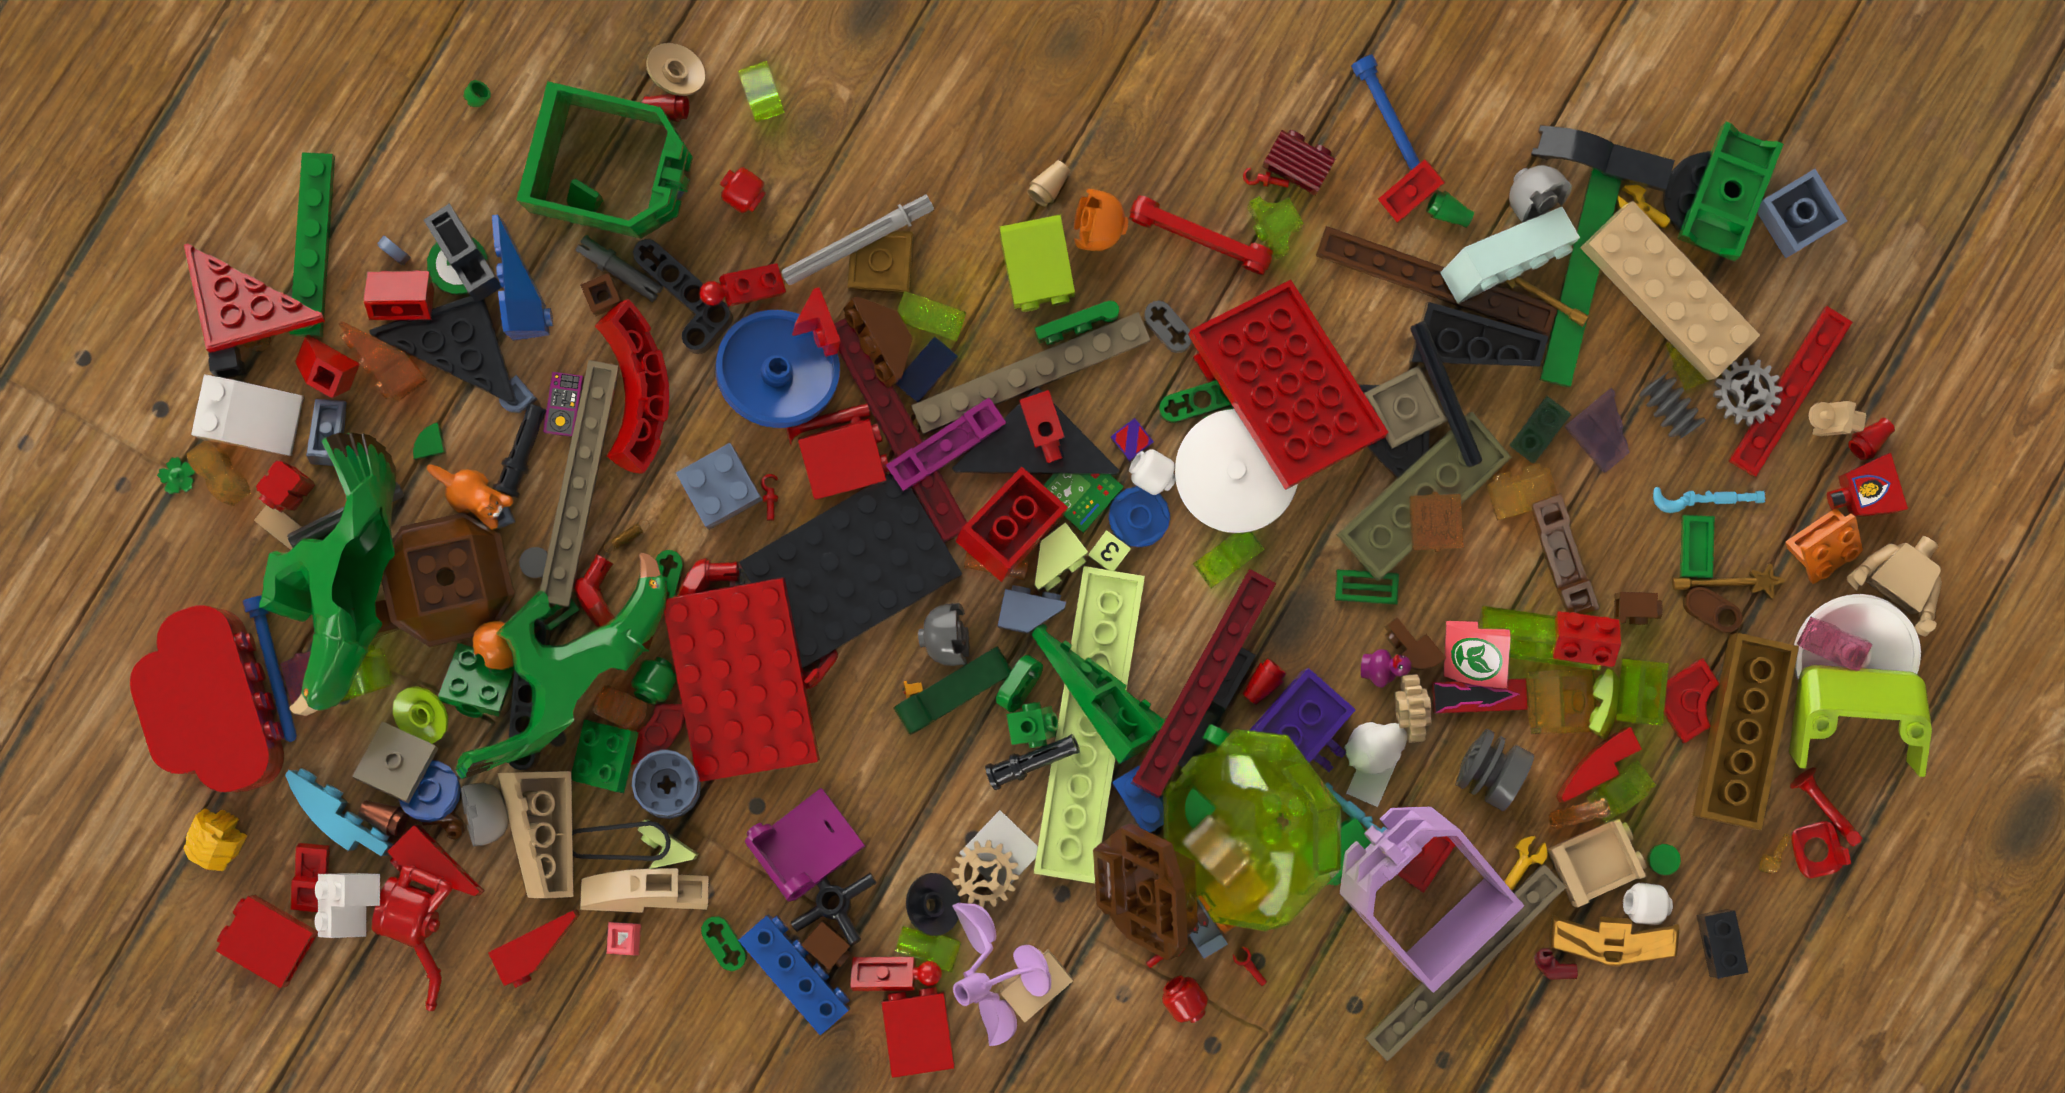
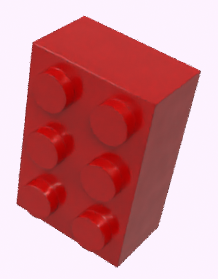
(1011, 524)

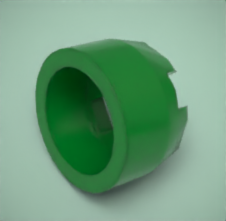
(476, 88)

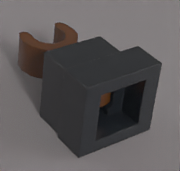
(226, 363)

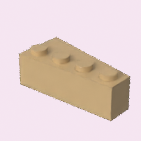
(541, 829)

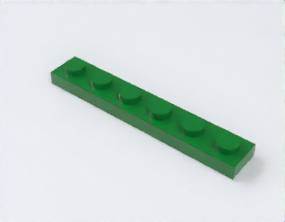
(313, 236)

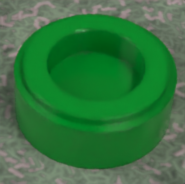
(1664, 859)

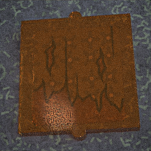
(1436, 522)

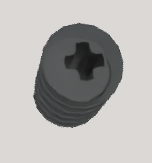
(1671, 406)

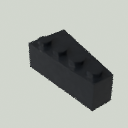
(1478, 340)

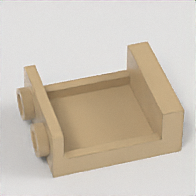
(1597, 861)

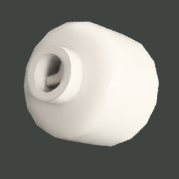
(1152, 471)
(1647, 904)

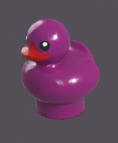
(1383, 668)

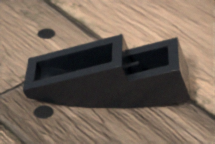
(462, 253)

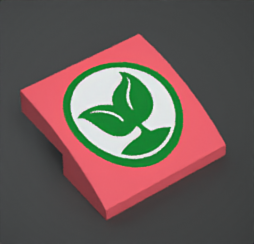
(1476, 654)

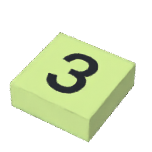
(1109, 551)

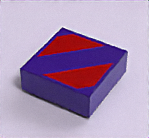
(1131, 439)

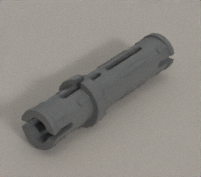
(617, 267)

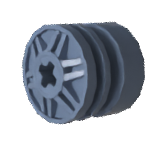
(652, 773)

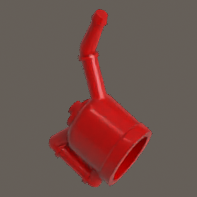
(411, 917)

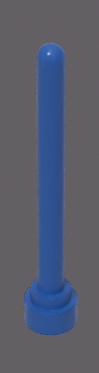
(1367, 71)
(252, 607)

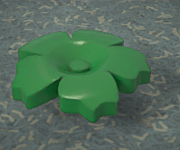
(177, 476)

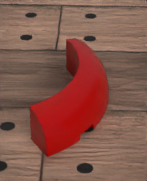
(644, 386)

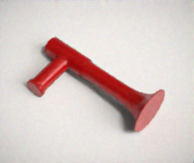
(845, 415)
(1808, 784)

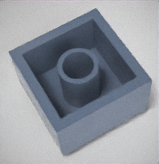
(1800, 213)
(719, 486)

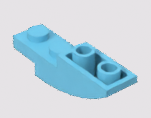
(325, 809)

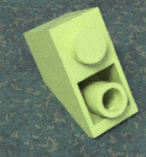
(1057, 554)

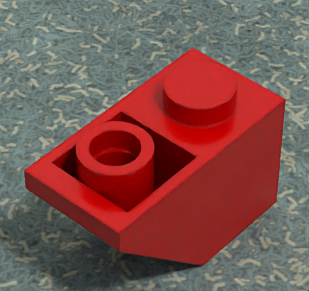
(325, 367)

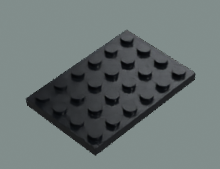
(855, 566)

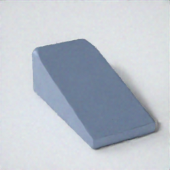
(326, 420)

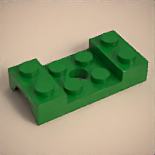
(1723, 222)

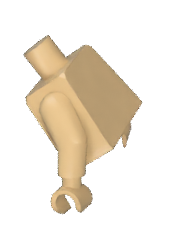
(1906, 578)

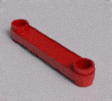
(1147, 212)

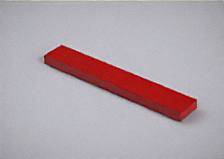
(1796, 384)

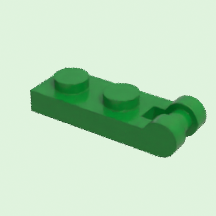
(1078, 322)

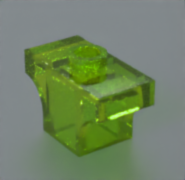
(1275, 223)
(1624, 790)

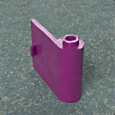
(801, 847)

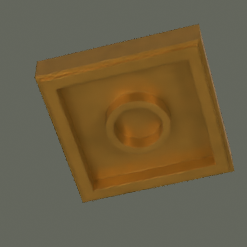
(882, 264)

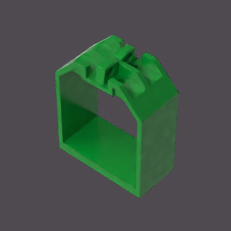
(545, 146)

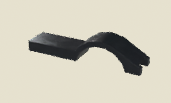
(1604, 156)
(1219, 704)

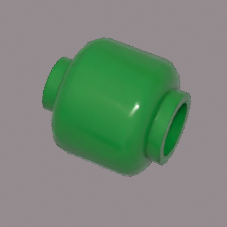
(654, 680)

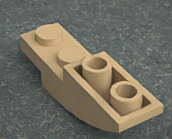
(643, 888)

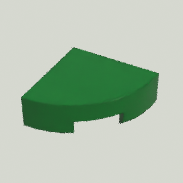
(429, 442)
(1197, 807)

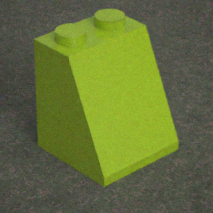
(1037, 263)

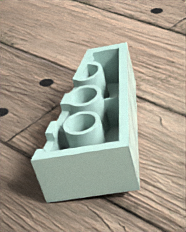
(1509, 254)

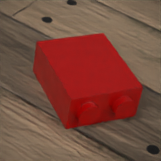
(843, 458)
(266, 940)
(917, 1032)

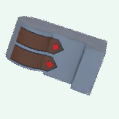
(1206, 934)

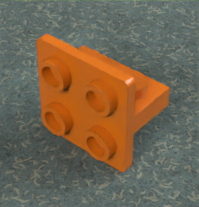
(1826, 544)

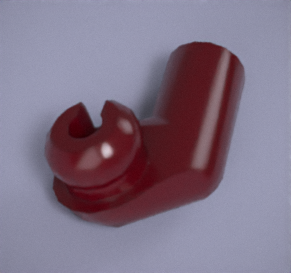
(1552, 968)

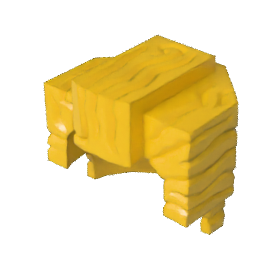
(213, 840)

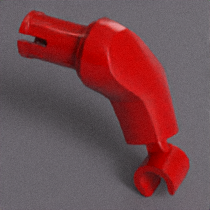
(705, 572)
(589, 593)

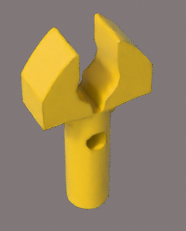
(1637, 192)
(1524, 861)

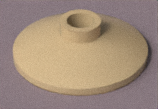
(675, 69)

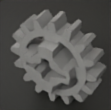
(1759, 394)

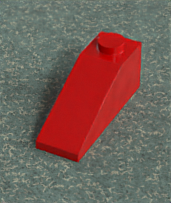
(425, 853)
(528, 952)

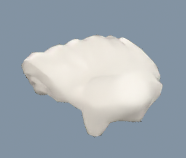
(1375, 747)

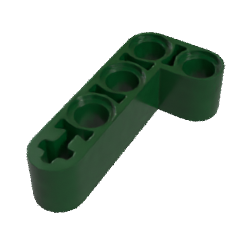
(953, 690)

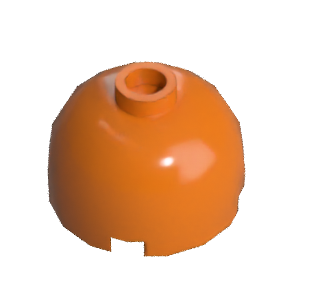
(1099, 220)

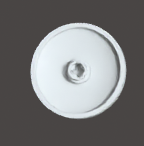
(1228, 477)
(1874, 619)

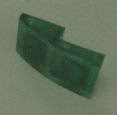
(1540, 429)

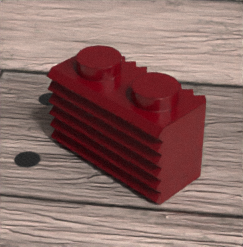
(1299, 161)

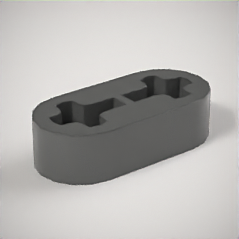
(1162, 331)

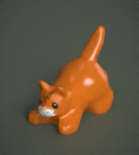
(469, 492)

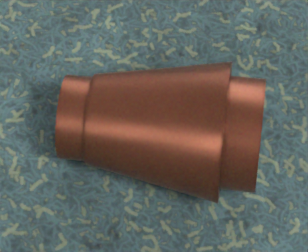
(386, 818)

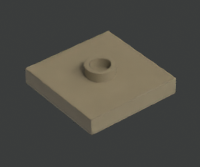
(1406, 406)
(395, 762)

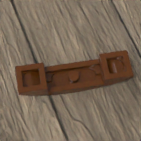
(1562, 555)

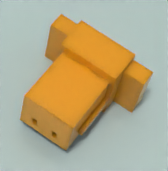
(911, 689)

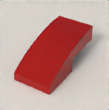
(309, 862)

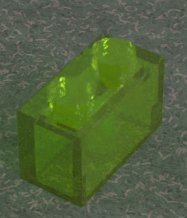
(1642, 691)

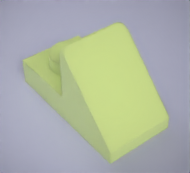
(677, 853)

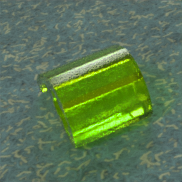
(761, 91)

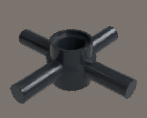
(841, 912)

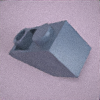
(1025, 611)

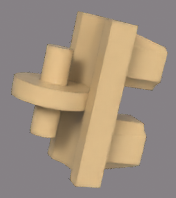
(1836, 418)

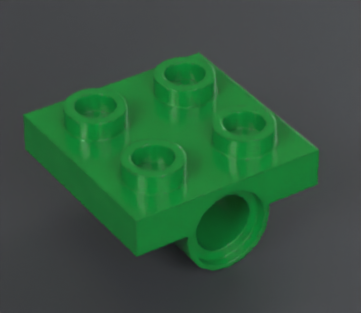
(473, 685)
(604, 756)

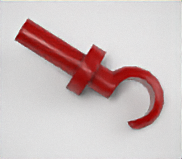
(1267, 179)
(770, 498)

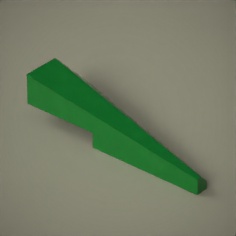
(1117, 716)

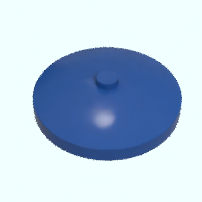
(772, 374)

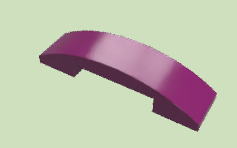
(946, 444)

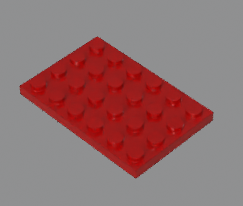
(1288, 384)
(741, 679)

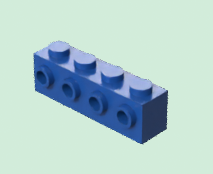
(794, 974)

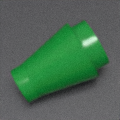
(1448, 209)

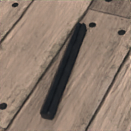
(1446, 394)

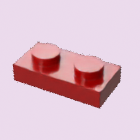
(1411, 190)

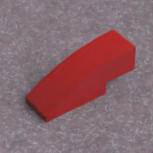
(1599, 764)

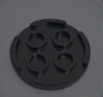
(1684, 185)

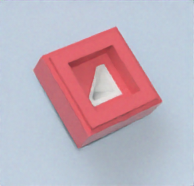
(623, 938)

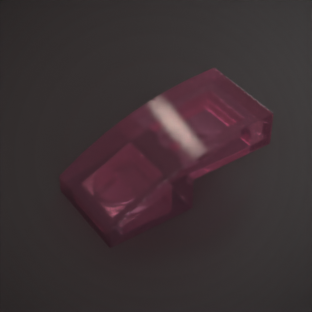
(1834, 644)

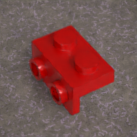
(1587, 639)

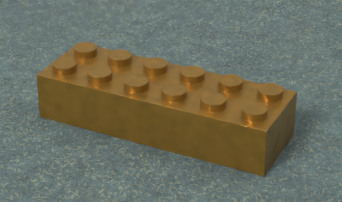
(1745, 731)

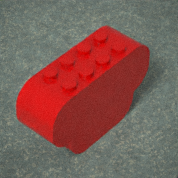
(207, 702)

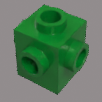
(1032, 725)

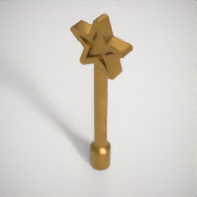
(1574, 314)
(1761, 581)

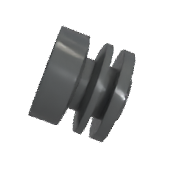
(1498, 771)

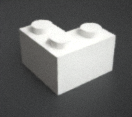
(344, 902)

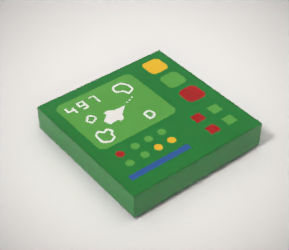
(1084, 495)

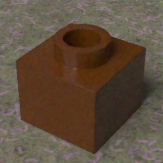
(594, 287)

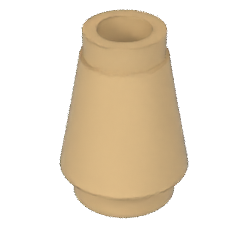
(1048, 184)

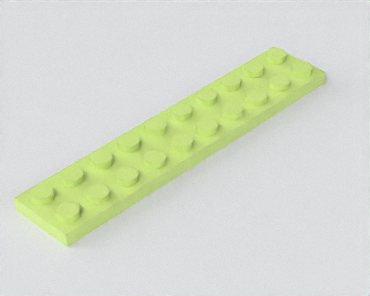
(1082, 782)

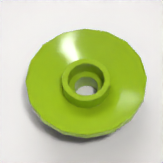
(420, 714)

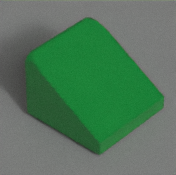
(583, 196)

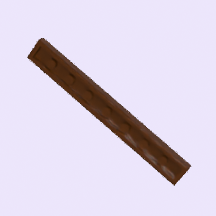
(1426, 279)

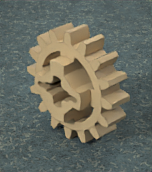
(1413, 708)
(994, 885)

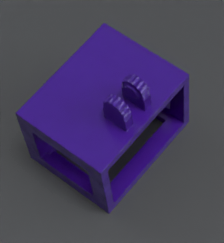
(1309, 715)

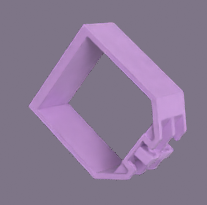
(1462, 928)

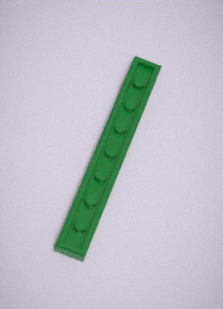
(1579, 281)

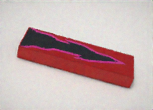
(1465, 697)

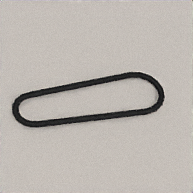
(624, 857)

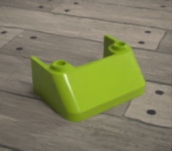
(1865, 693)

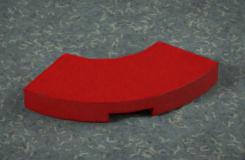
(660, 730)

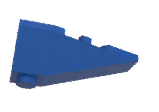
(520, 303)

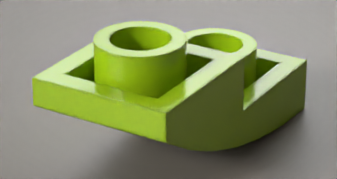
(1606, 692)

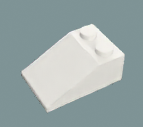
(247, 415)

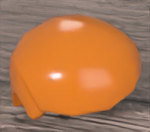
(492, 647)

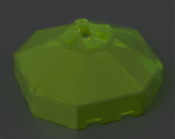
(1252, 783)

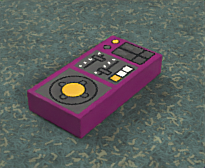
(563, 404)

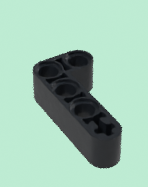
(680, 289)

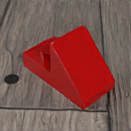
(817, 318)

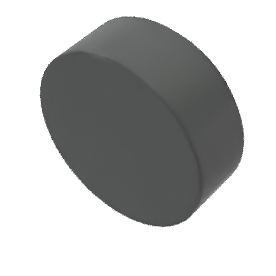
(533, 562)

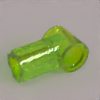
(938, 948)

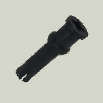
(516, 464)
(1018, 766)

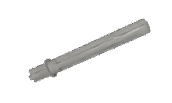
(858, 239)

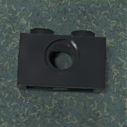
(1722, 943)

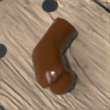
(451, 824)

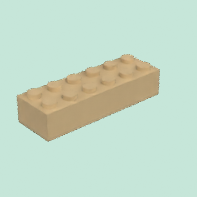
(1670, 291)

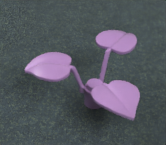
(975, 987)

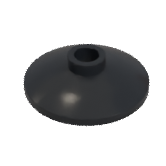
(941, 896)

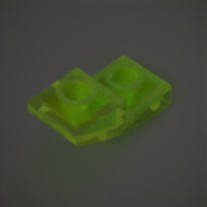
(931, 316)
(1228, 557)

